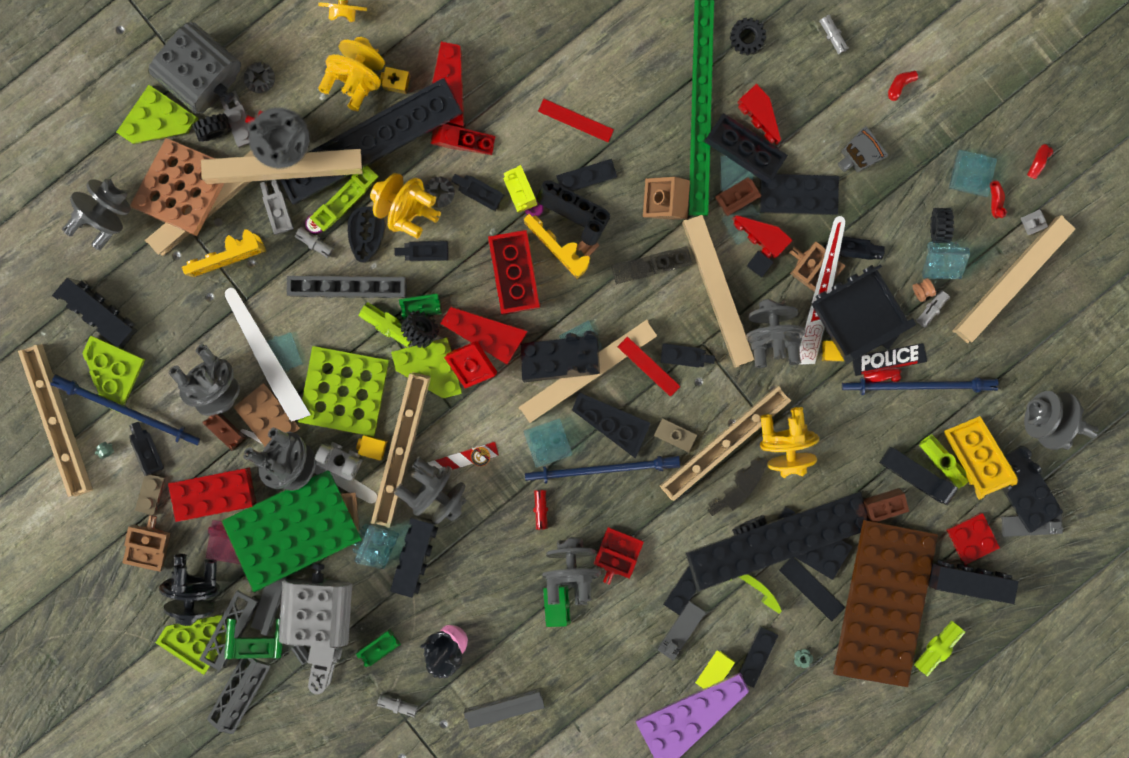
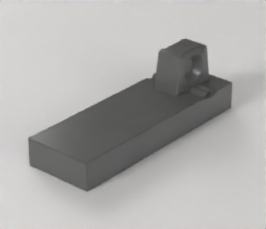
(1014, 527)
(681, 630)

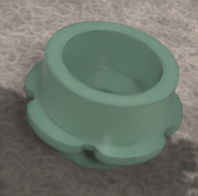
(104, 450)
(798, 658)

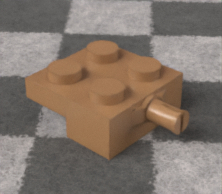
(810, 264)
(146, 546)

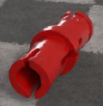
(540, 509)

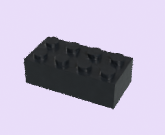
(973, 583)

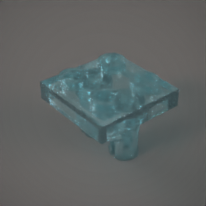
(972, 173)
(945, 262)
(547, 443)
(376, 546)

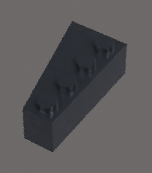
(96, 311)
(413, 556)

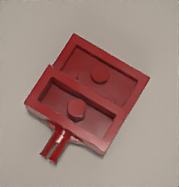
(617, 554)

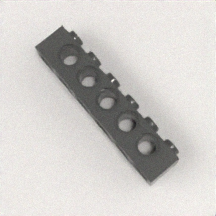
(346, 287)

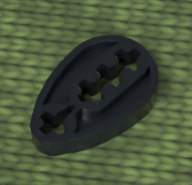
(355, 229)

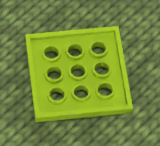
(351, 402)

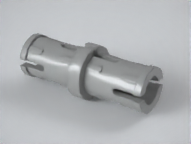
(833, 34)
(314, 242)
(933, 308)
(397, 705)

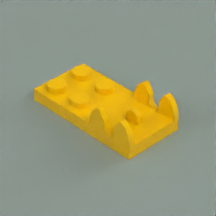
(235, 251)
(566, 254)
(980, 457)

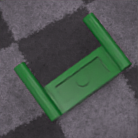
(251, 646)

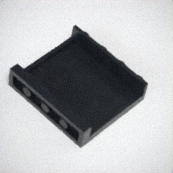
(861, 314)

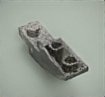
(651, 265)
(746, 482)

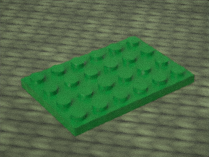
(291, 531)

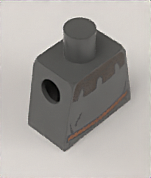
(862, 151)

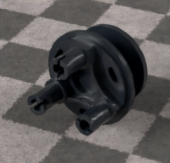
(189, 592)

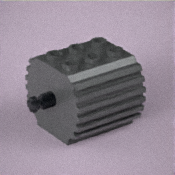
(195, 68)

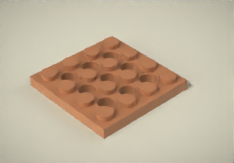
(153, 184)

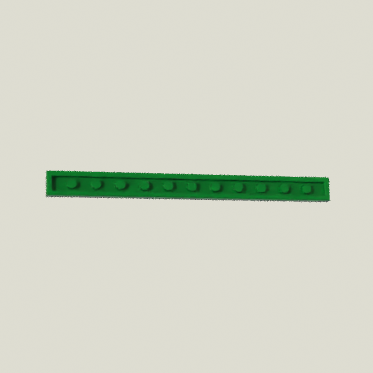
(701, 107)

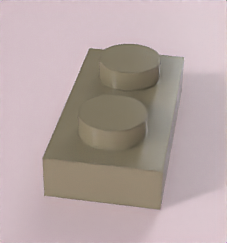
(150, 494)

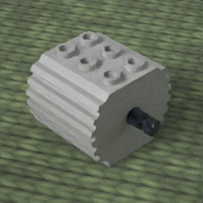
(315, 611)

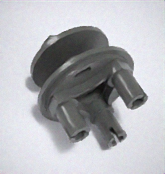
(278, 138)
(98, 210)
(775, 335)
(207, 385)
(1056, 420)
(284, 461)
(433, 482)
(577, 578)

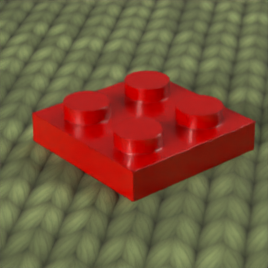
(470, 364)
(973, 538)

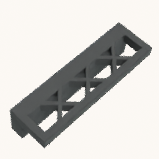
(268, 607)
(240, 627)
(239, 696)
(504, 708)

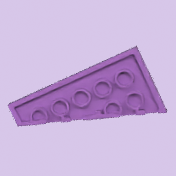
(681, 724)

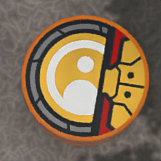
(480, 456)

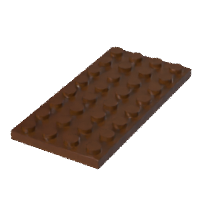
(885, 604)

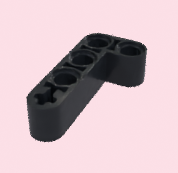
(576, 209)
(918, 476)

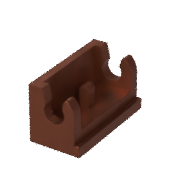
(737, 196)
(224, 430)
(886, 505)

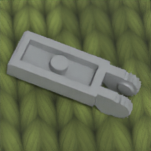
(236, 118)
(276, 208)

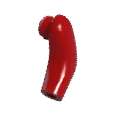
(899, 82)
(1040, 161)
(997, 200)
(883, 374)

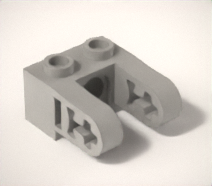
(327, 456)
(323, 662)

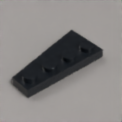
(617, 425)

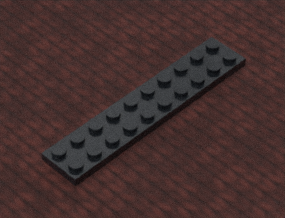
(383, 134)
(777, 541)

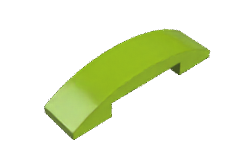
(344, 199)
(768, 598)

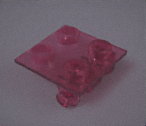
(219, 544)

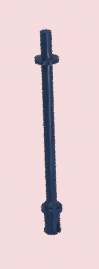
(976, 385)
(72, 387)
(659, 464)

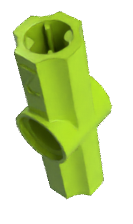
(384, 323)
(936, 452)
(939, 648)

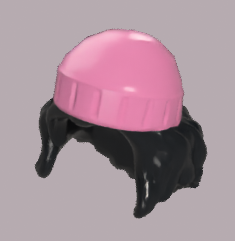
(444, 651)

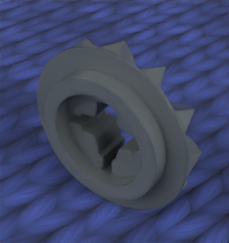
(258, 86)
(446, 186)

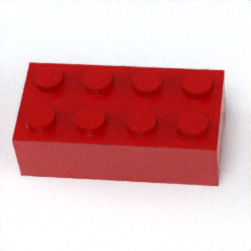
(513, 272)
(212, 494)

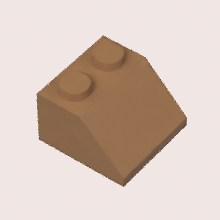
(666, 198)

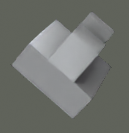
(1034, 222)

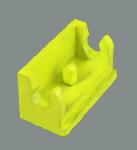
(519, 189)
(716, 670)

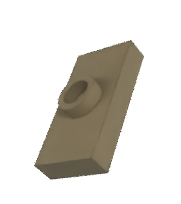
(675, 435)

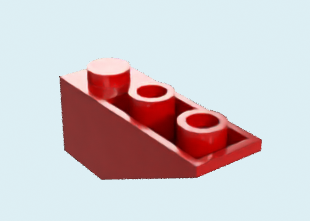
(759, 108)
(463, 139)
(767, 236)

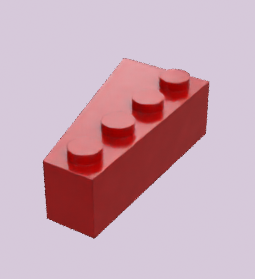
(450, 67)
(493, 337)

